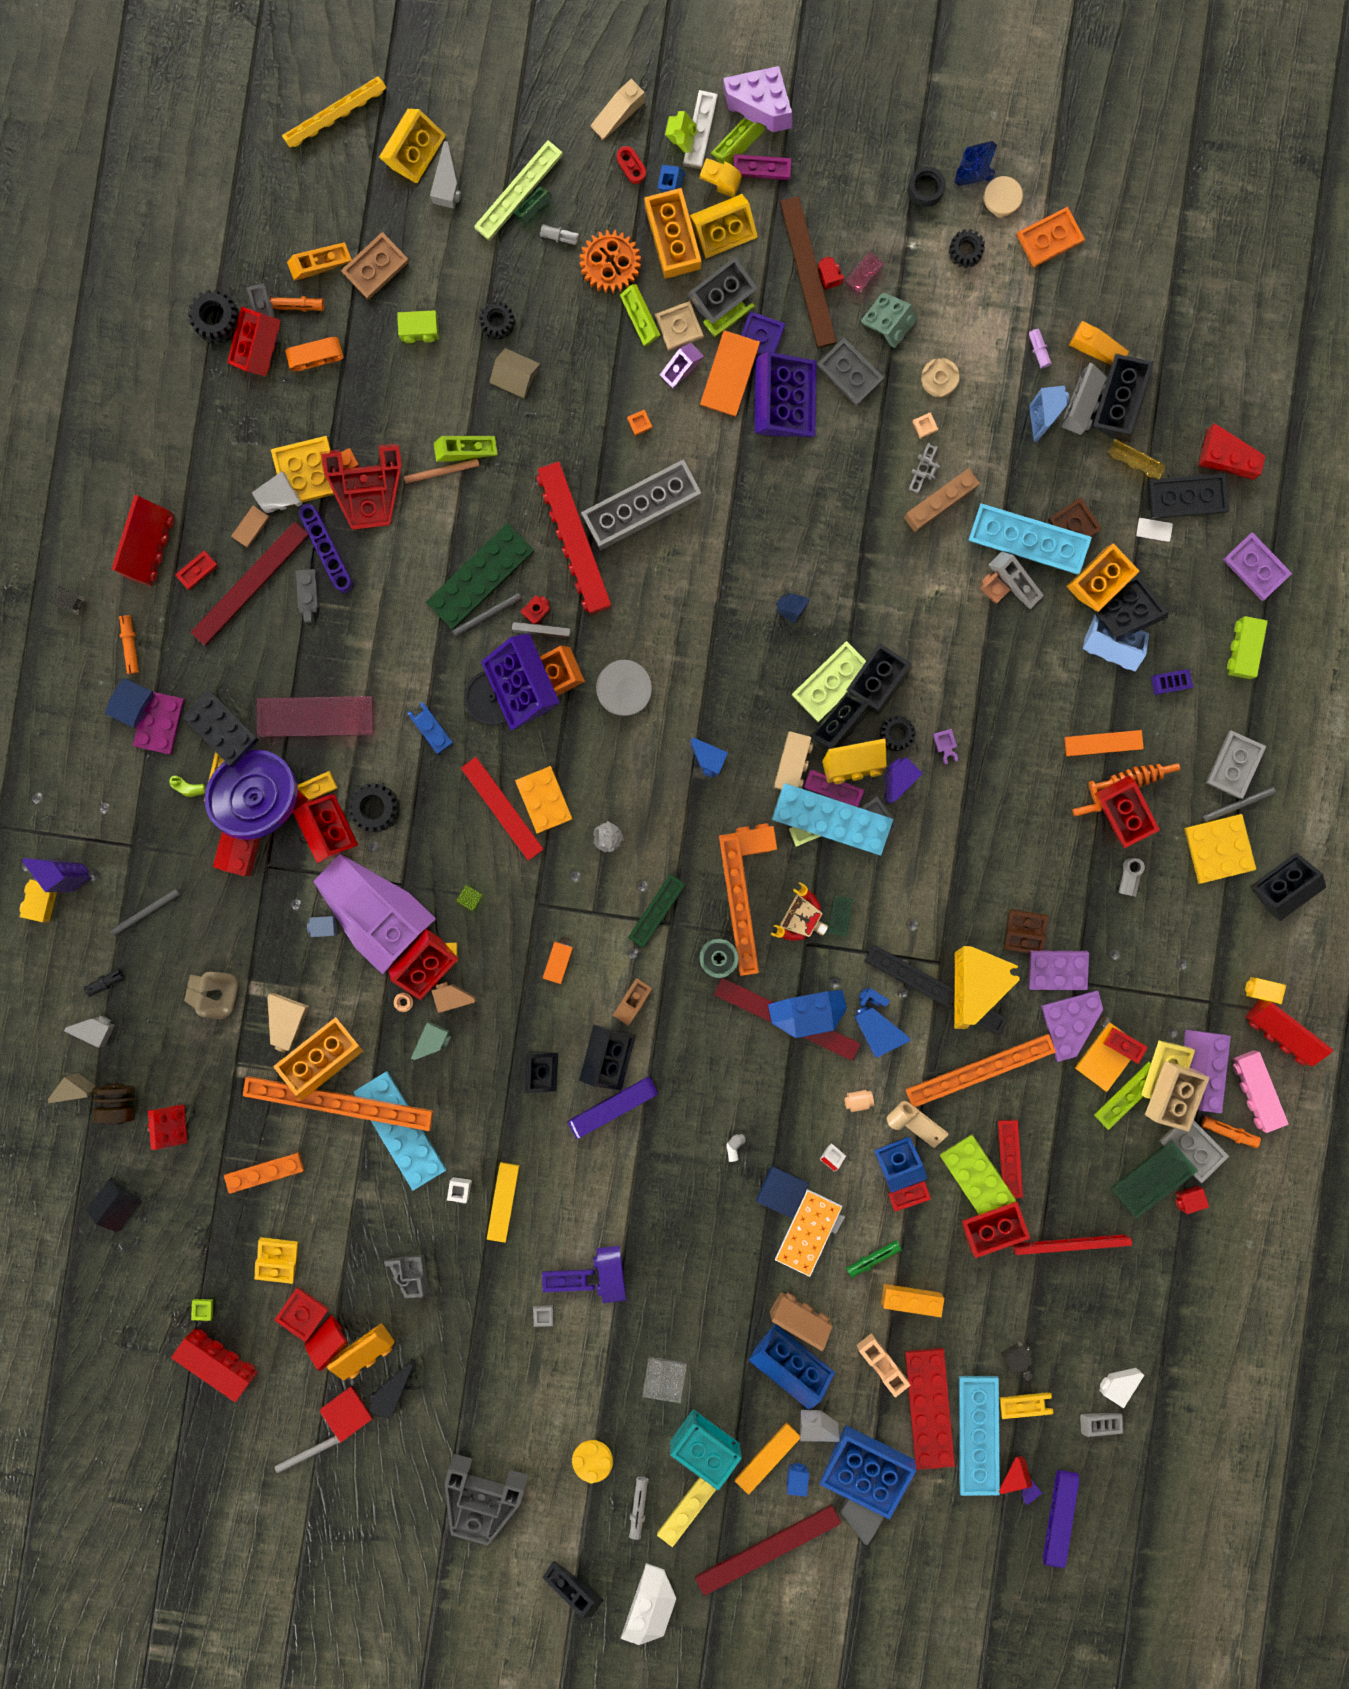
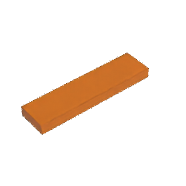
(1103, 743)

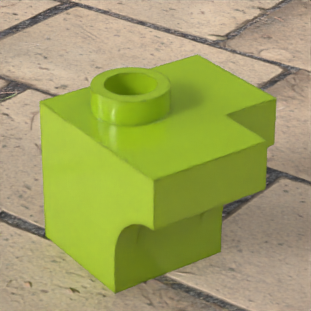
(681, 131)

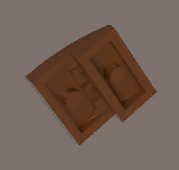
(1025, 931)

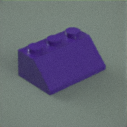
(899, 778)

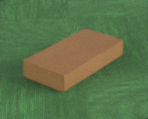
(250, 526)

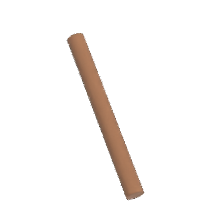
(441, 471)

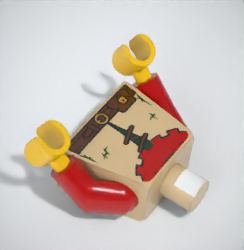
(801, 917)

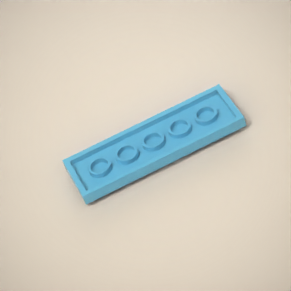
(1030, 539)
(832, 819)
(406, 1145)
(979, 1435)

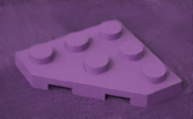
(1071, 1022)

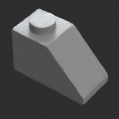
(93, 1031)
(818, 1427)

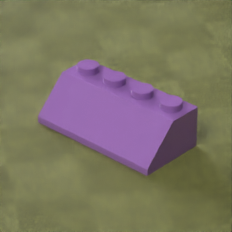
(1211, 1060)

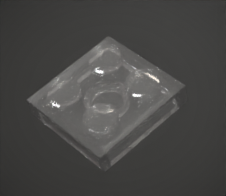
(664, 1379)

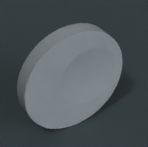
(623, 687)

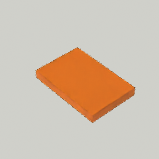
(1050, 237)

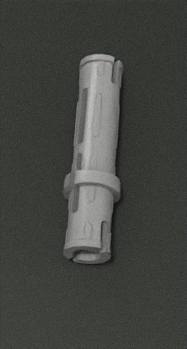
(635, 1530)

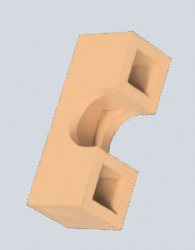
(883, 1364)

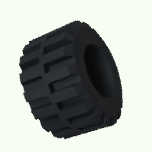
(203, 306)
(358, 803)

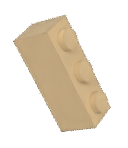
(793, 760)

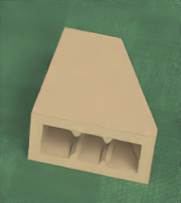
(285, 1021)

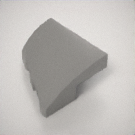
(276, 494)

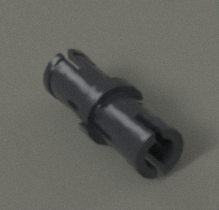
(104, 982)

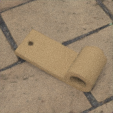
(909, 1116)

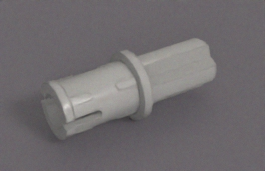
(559, 234)

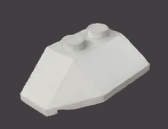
(650, 1607)

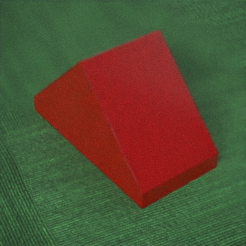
(1017, 1477)

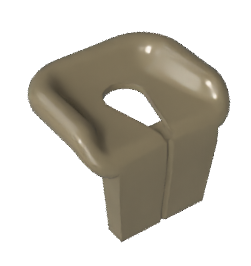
(211, 981)

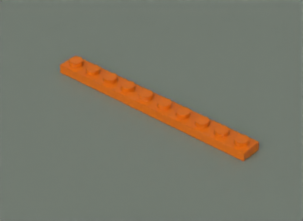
(340, 1104)

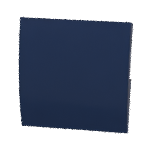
(128, 703)
(782, 1191)

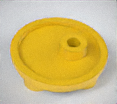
(592, 1461)

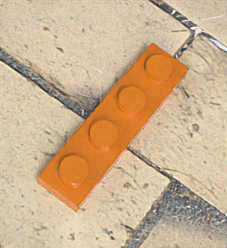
(264, 1172)

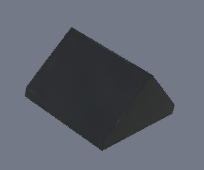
(541, 1072)
(113, 1206)

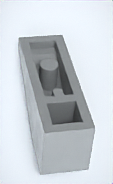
(445, 185)
(1016, 578)

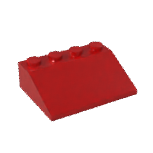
(143, 541)

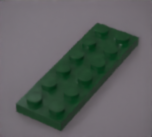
(480, 576)

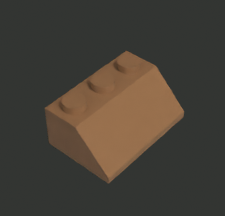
(801, 1320)

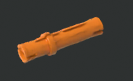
(298, 303)
(129, 644)
(1238, 1135)

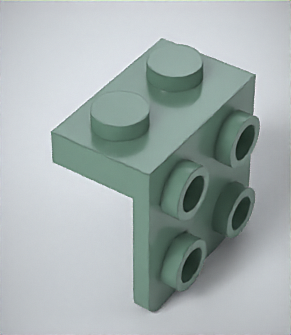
(890, 318)

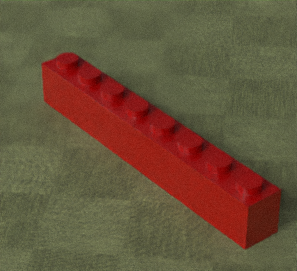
(574, 538)

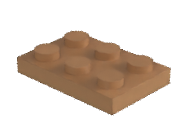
(375, 266)

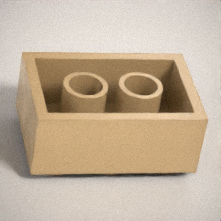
(1177, 1096)

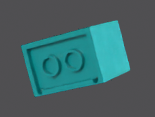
(705, 1449)

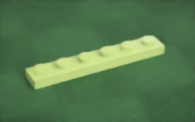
(518, 190)

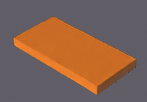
(730, 373)

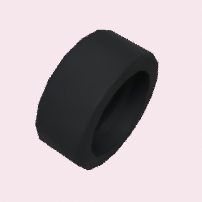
(933, 173)

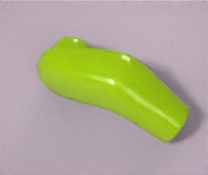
(186, 789)

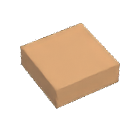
(925, 425)

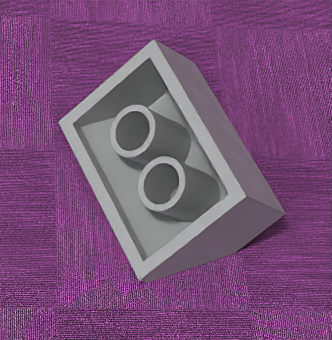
(1084, 400)

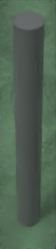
(487, 614)
(1239, 804)
(146, 911)

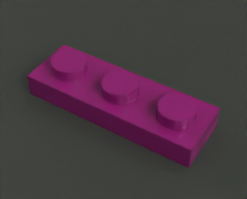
(763, 167)
(841, 792)

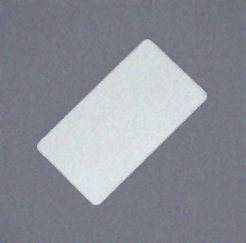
(1154, 529)

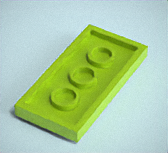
(977, 1175)

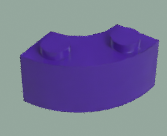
(610, 1274)

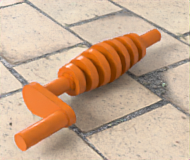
(1140, 776)

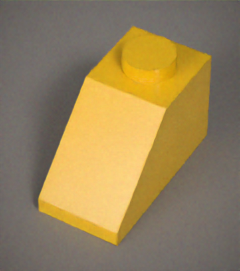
(1265, 990)

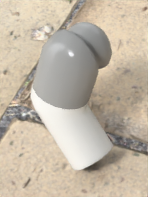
(732, 1146)

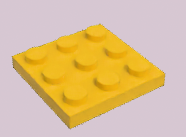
(304, 467)
(1220, 848)

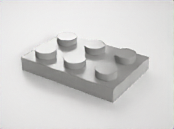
(1235, 764)
(1198, 1148)

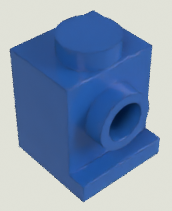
(668, 175)

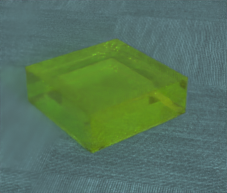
(469, 897)

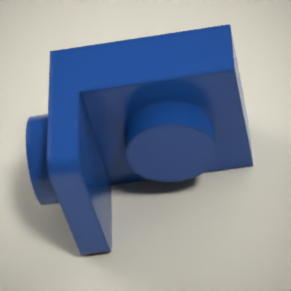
(877, 998)

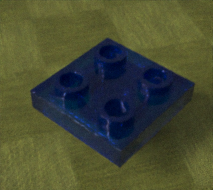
(976, 164)

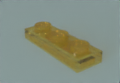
(1136, 459)

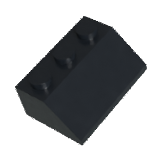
(880, 678)
(841, 722)
(1289, 886)
(607, 1057)

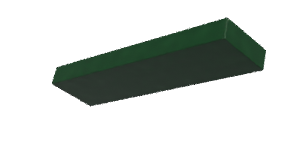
(656, 911)

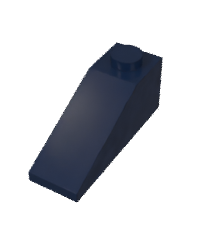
(792, 606)

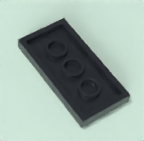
(1188, 496)
(220, 728)

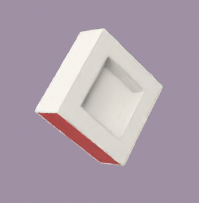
(833, 1157)

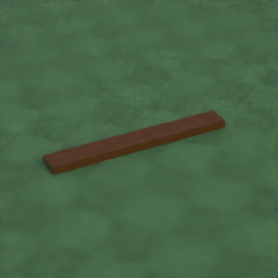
(808, 272)

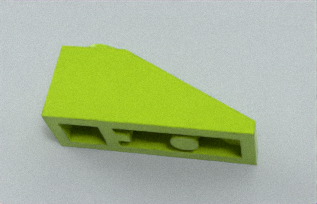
(464, 448)

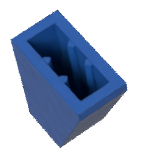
(878, 1031)

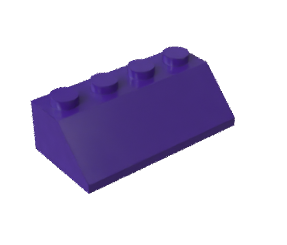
(57, 874)

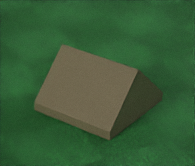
(513, 373)
(71, 1088)

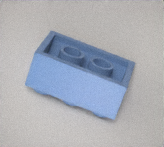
(1125, 652)

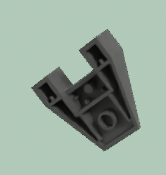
(478, 1505)

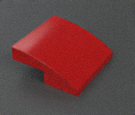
(325, 1343)

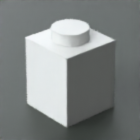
(459, 1190)

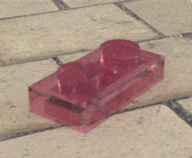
(864, 273)

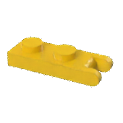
(1024, 1405)

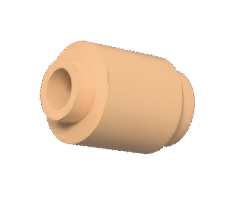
(859, 1100)

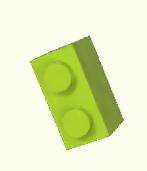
(418, 326)

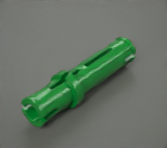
(853, 1270)

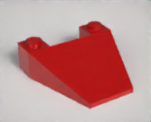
(367, 491)

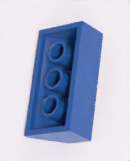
(792, 1367)

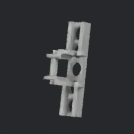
(924, 474)

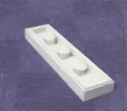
(703, 118)

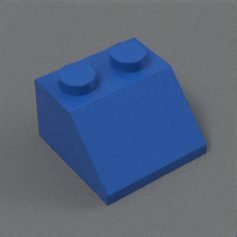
(708, 757)
(900, 1164)

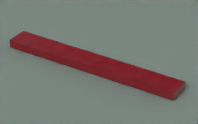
(250, 583)
(759, 1006)
(767, 1549)

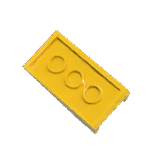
(979, 984)

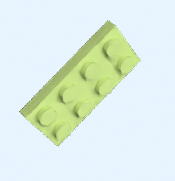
(829, 682)

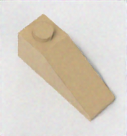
(618, 109)

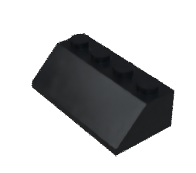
(1123, 397)

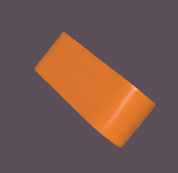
(314, 354)

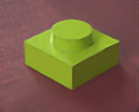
(202, 1309)

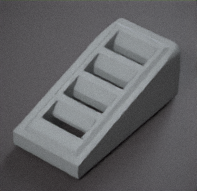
(1089, 1424)

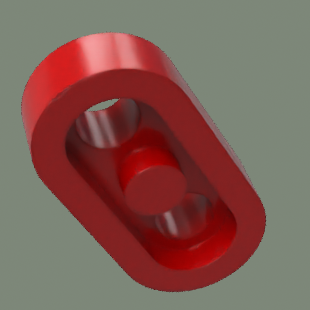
(632, 165)

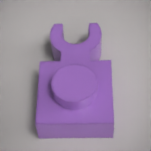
(945, 742)

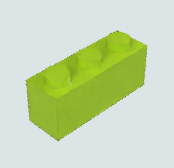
(1247, 647)

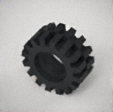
(971, 238)
(497, 308)
(908, 729)

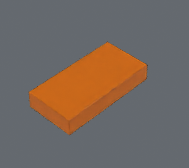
(557, 962)

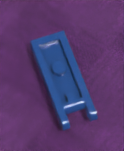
(431, 729)

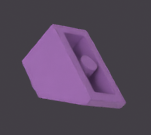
(681, 364)

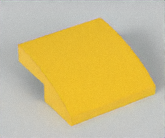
(276, 1260)

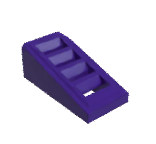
(1157, 684)

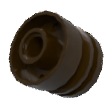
(114, 1106)

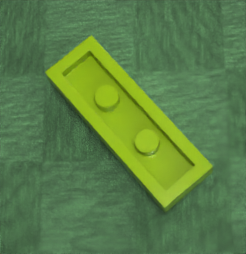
(640, 315)

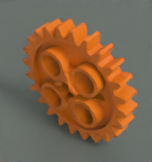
(624, 252)

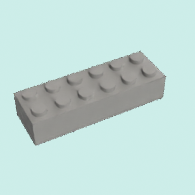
(641, 505)

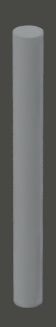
(306, 1454)

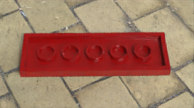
(929, 1409)

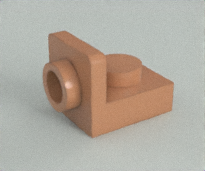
(994, 587)

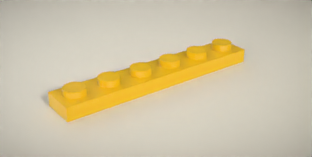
(330, 114)

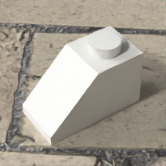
(1121, 1385)

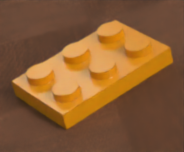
(543, 799)

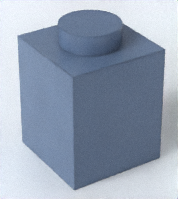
(322, 926)

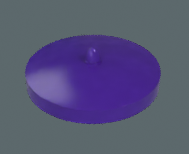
(252, 795)

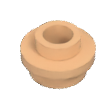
(397, 1002)

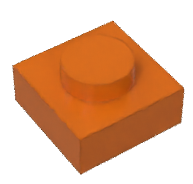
(639, 422)
(349, 459)

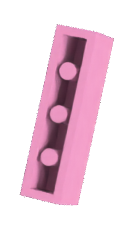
(1260, 1091)

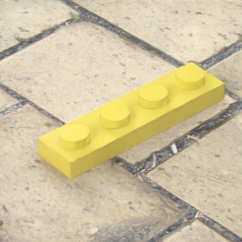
(686, 1512)

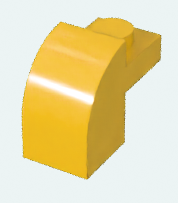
(723, 175)

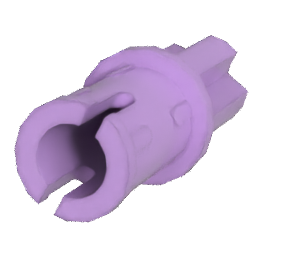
(1040, 348)

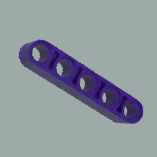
(322, 540)
(612, 1107)
(1060, 1518)

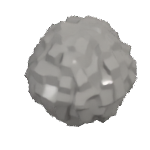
(607, 837)

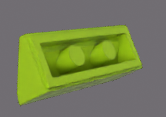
(737, 141)

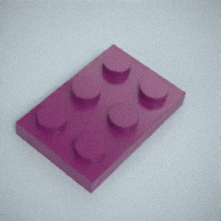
(160, 725)

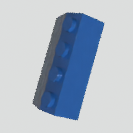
(868, 1472)

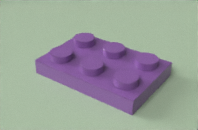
(1257, 566)
(1058, 970)

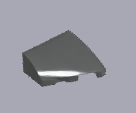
(410, 1275)
(862, 1520)

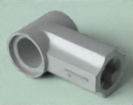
(1130, 879)

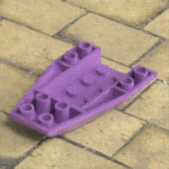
(372, 911)

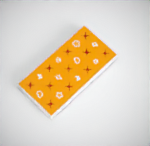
(808, 1232)

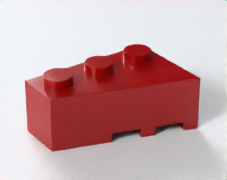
(1230, 455)

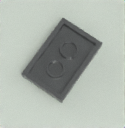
(850, 371)

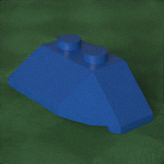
(809, 1013)

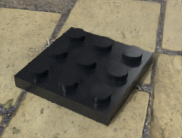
(1131, 610)

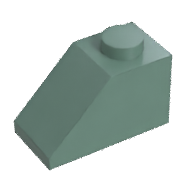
(431, 1040)

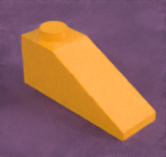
(318, 261)
(1096, 343)

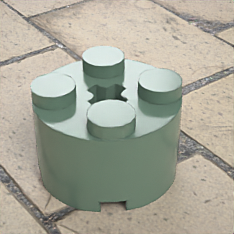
(726, 965)

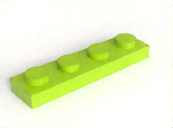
(1123, 1099)

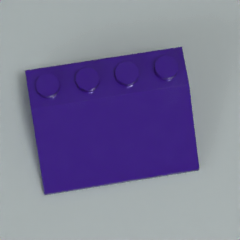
(785, 395)
(519, 681)

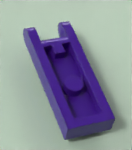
(566, 1280)

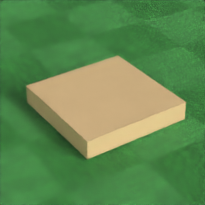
(679, 326)

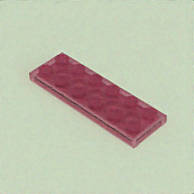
(315, 716)

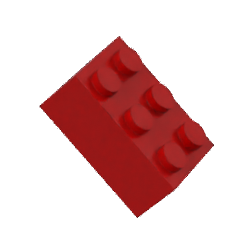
(1127, 811)

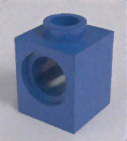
(797, 1479)

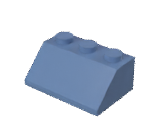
(1046, 408)

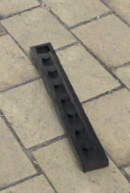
(927, 985)

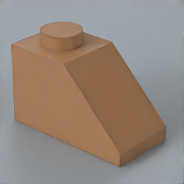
(451, 997)
(632, 1002)

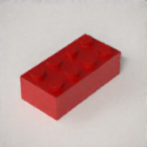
(214, 1364)

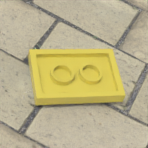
(1166, 1052)

